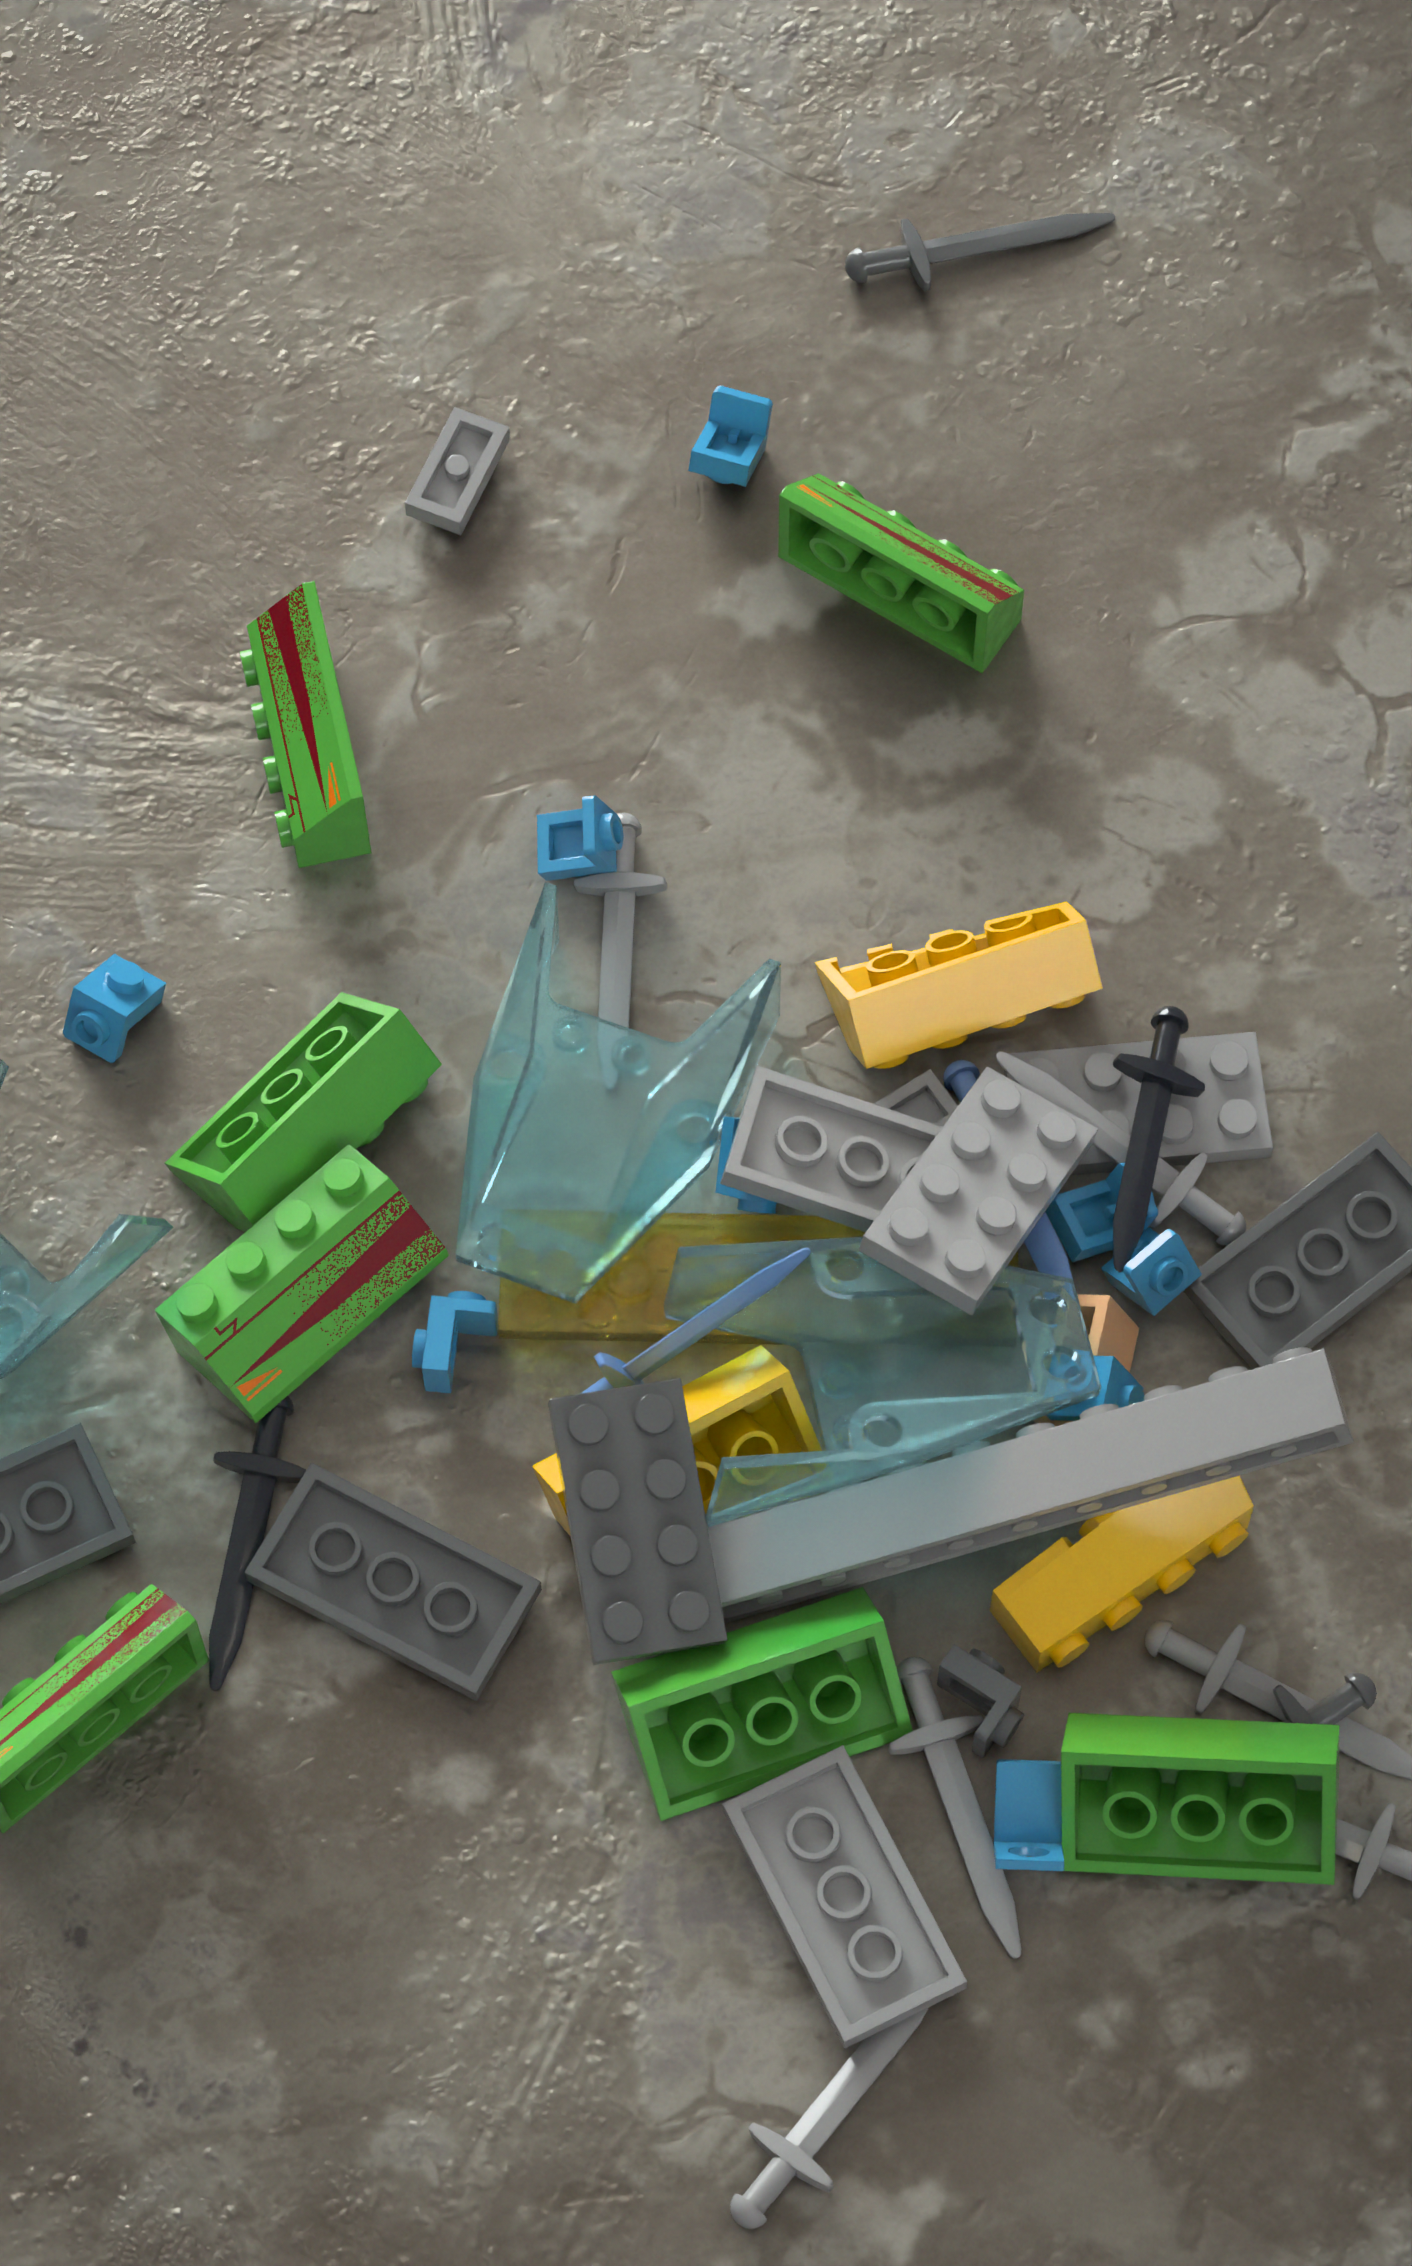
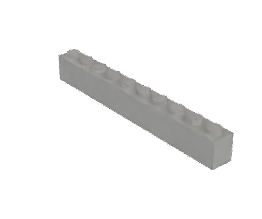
(1031, 1483)

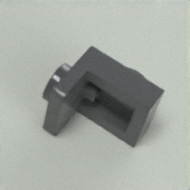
(981, 1684)

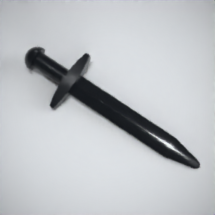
(1158, 1081)
(260, 1473)

